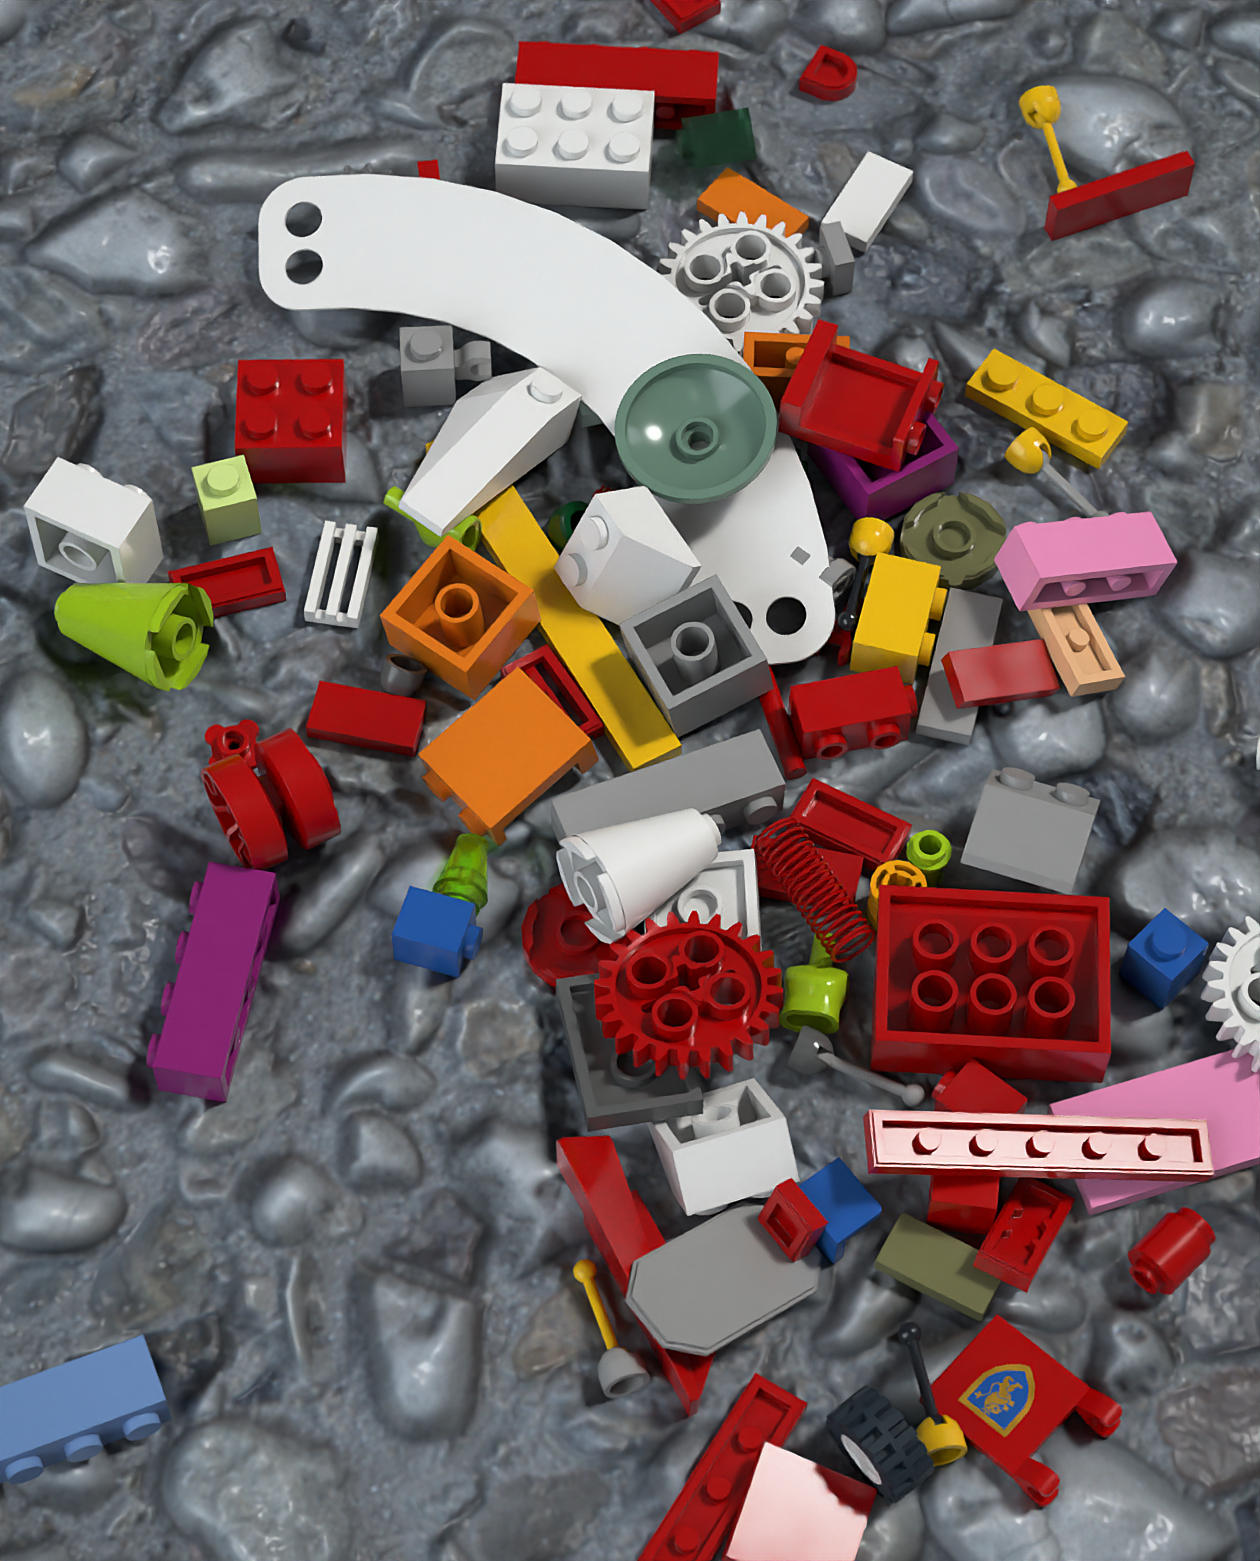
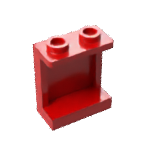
(858, 401)

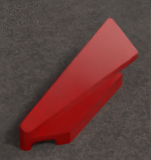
(623, 1234)

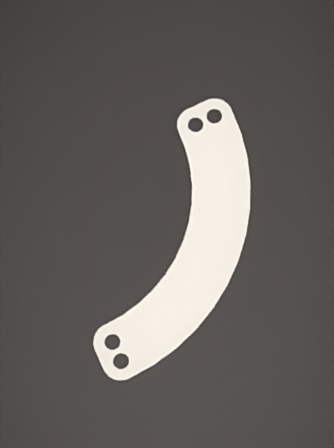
(576, 312)

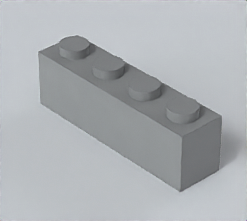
(726, 780)

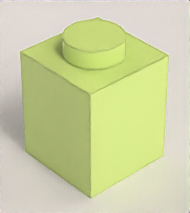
(226, 500)

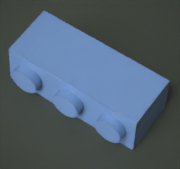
(79, 1409)

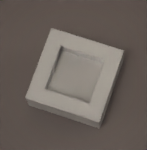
(835, 258)

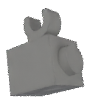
(433, 365)

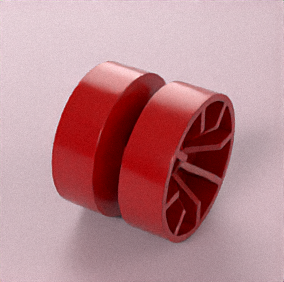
(286, 794)

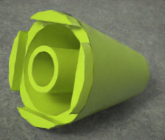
(140, 627)

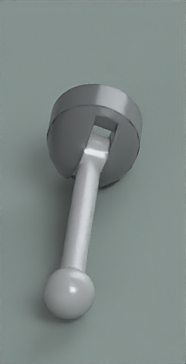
(815, 1054)

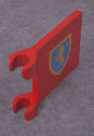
(1013, 1400)

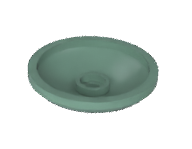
(692, 402)

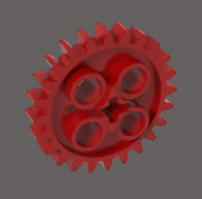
(688, 995)

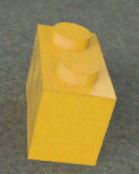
(897, 615)

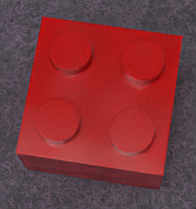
(292, 420)

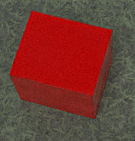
(962, 1203)

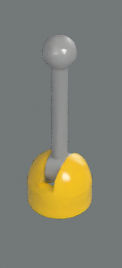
(1032, 454)

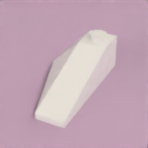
(489, 444)

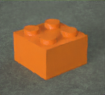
(461, 617)

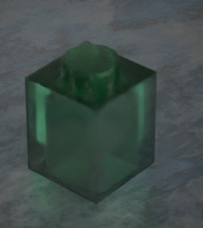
(716, 138)

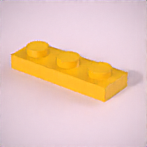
(1051, 408)

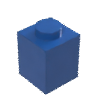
(436, 932)
(1163, 958)

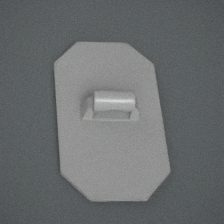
(718, 1282)

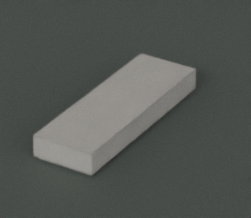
(967, 623)

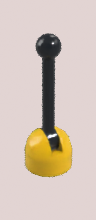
(865, 540)
(938, 1432)

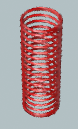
(814, 882)

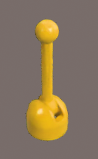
(1040, 110)

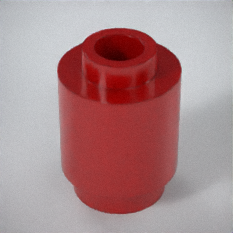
(1171, 1251)

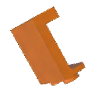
(504, 755)

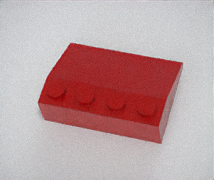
(992, 981)

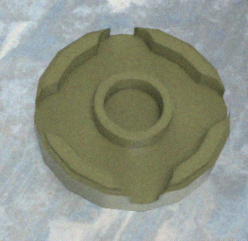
(955, 534)

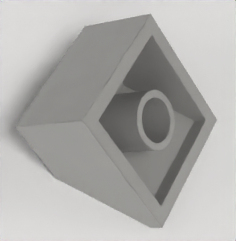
(1031, 829)

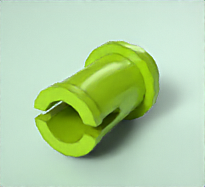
(930, 853)

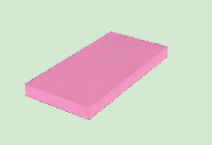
(1209, 1089)

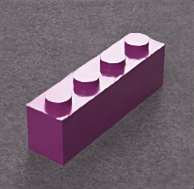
(215, 981)

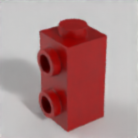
(851, 713)

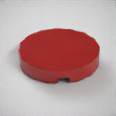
(558, 940)

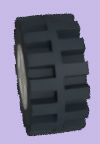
(880, 1444)

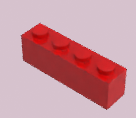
(682, 79)

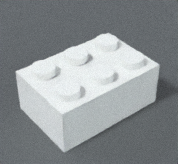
(575, 146)

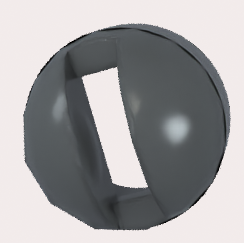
(402, 675)

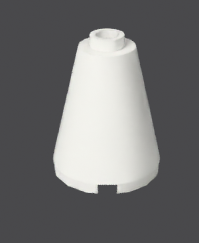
(635, 867)

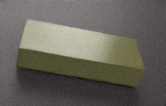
(937, 1266)

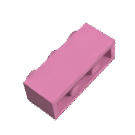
(1084, 560)

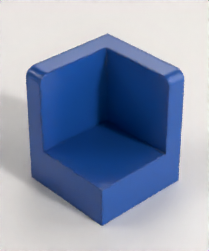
(842, 1203)

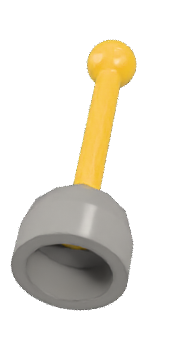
(620, 1368)

